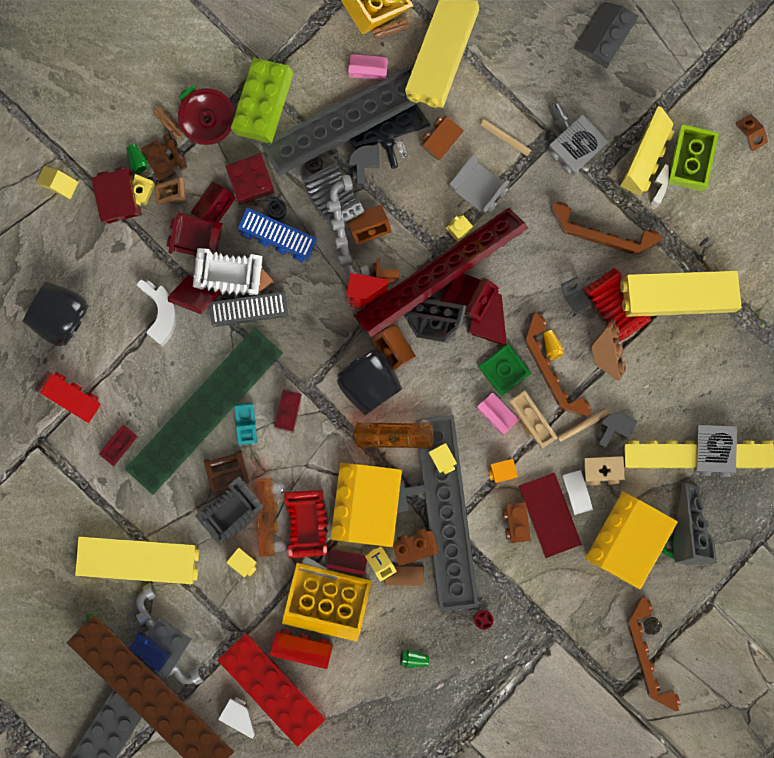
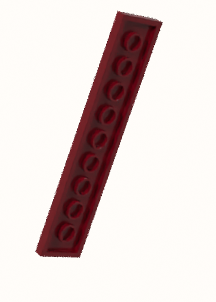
(440, 272)

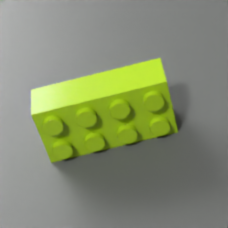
(262, 100)

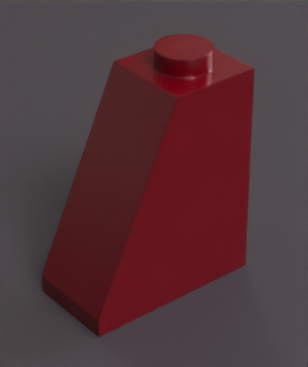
(492, 324)

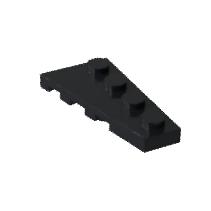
(398, 125)

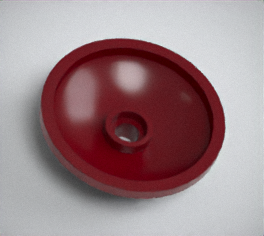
(204, 104)

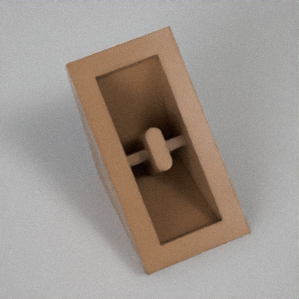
(171, 191)

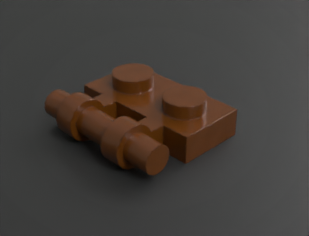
(159, 161)

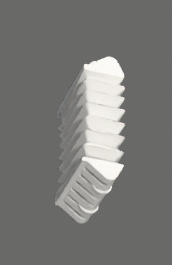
(227, 274)

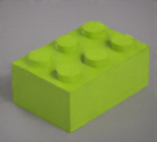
(693, 158)

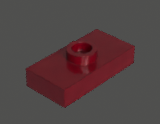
(118, 445)

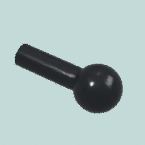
(388, 145)

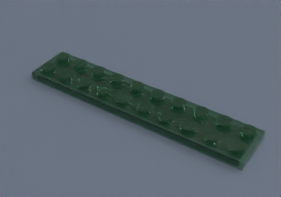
(204, 411)

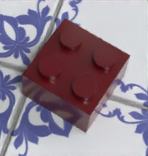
(250, 179)

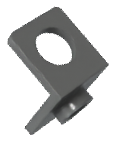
(576, 297)

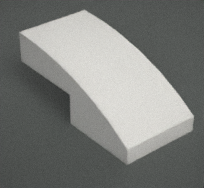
(662, 182)
(577, 492)

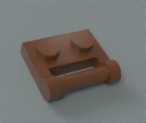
(220, 480)

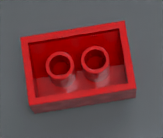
(365, 289)
(301, 649)

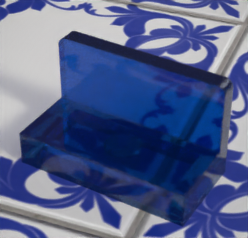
(149, 651)

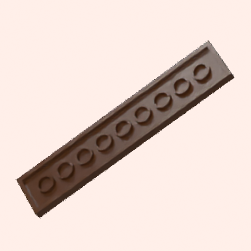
(146, 692)

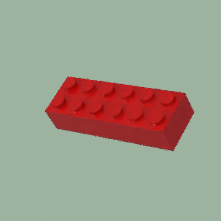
(272, 689)

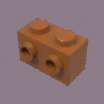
(441, 137)
(367, 225)
(394, 347)
(517, 522)
(415, 547)

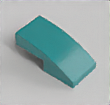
(245, 423)

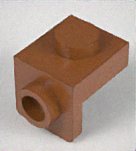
(392, 275)

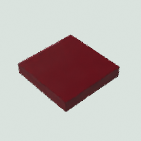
(192, 298)

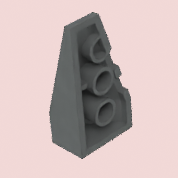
(691, 536)

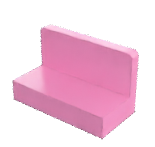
(368, 67)
(497, 413)

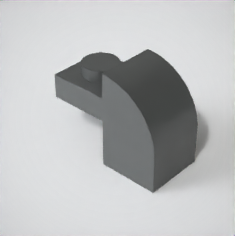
(364, 158)
(615, 423)
(413, 489)

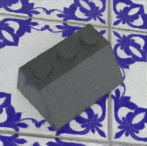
(606, 33)

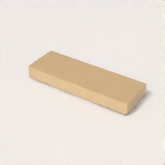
(533, 419)

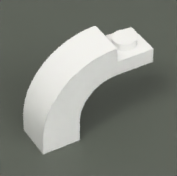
(166, 319)

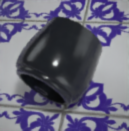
(56, 313)
(369, 381)

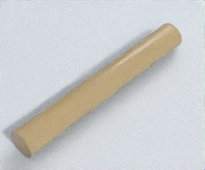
(505, 137)
(583, 425)

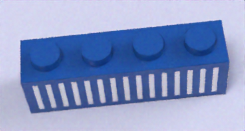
(277, 234)

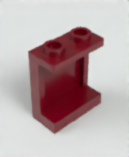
(115, 196)
(193, 233)
(472, 293)

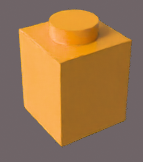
(502, 471)

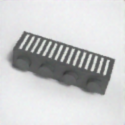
(248, 309)

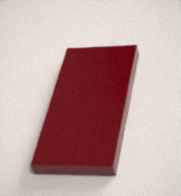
(550, 515)

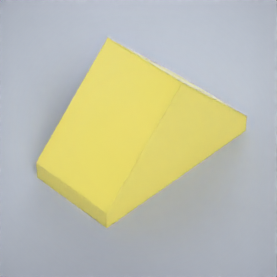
(57, 182)

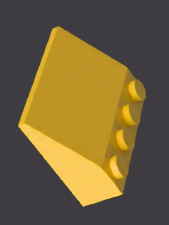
(374, 13)
(366, 504)
(631, 540)
(326, 603)

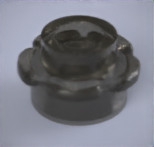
(309, 165)
(652, 626)

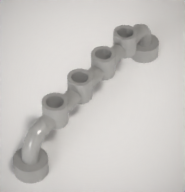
(338, 224)
(145, 617)

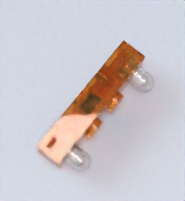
(394, 434)
(266, 525)

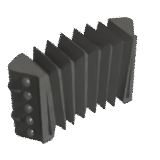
(319, 187)
(230, 512)

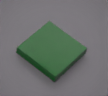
(504, 370)

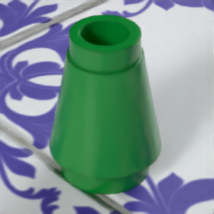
(136, 159)
(413, 659)

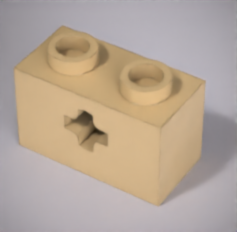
(615, 469)

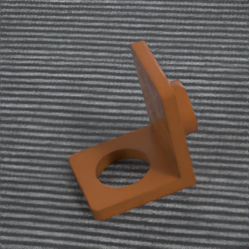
(752, 128)

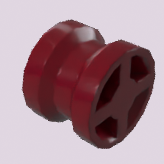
(485, 620)

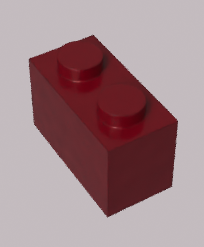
(288, 411)

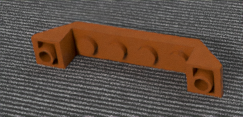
(648, 239)
(577, 407)
(642, 610)

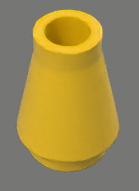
(552, 345)

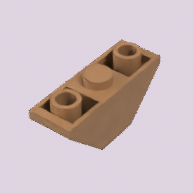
(608, 351)

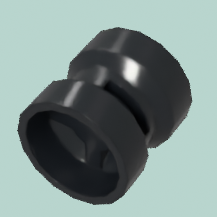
(277, 212)

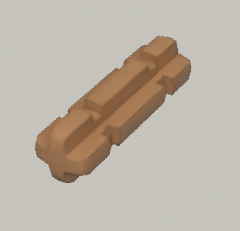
(390, 28)
(168, 122)

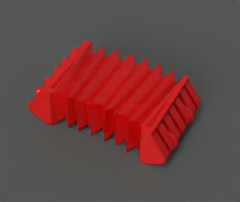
(608, 301)
(307, 522)

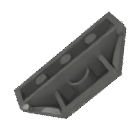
(435, 320)

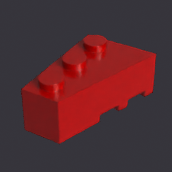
(68, 396)

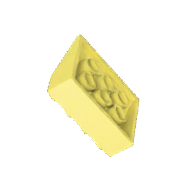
(648, 152)

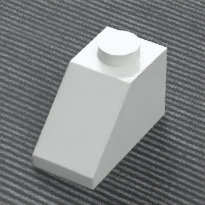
(238, 717)

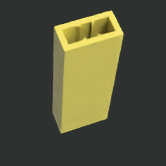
(441, 51)
(681, 293)
(137, 560)

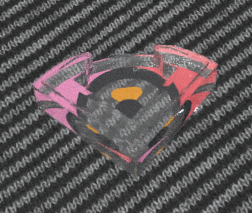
(401, 147)

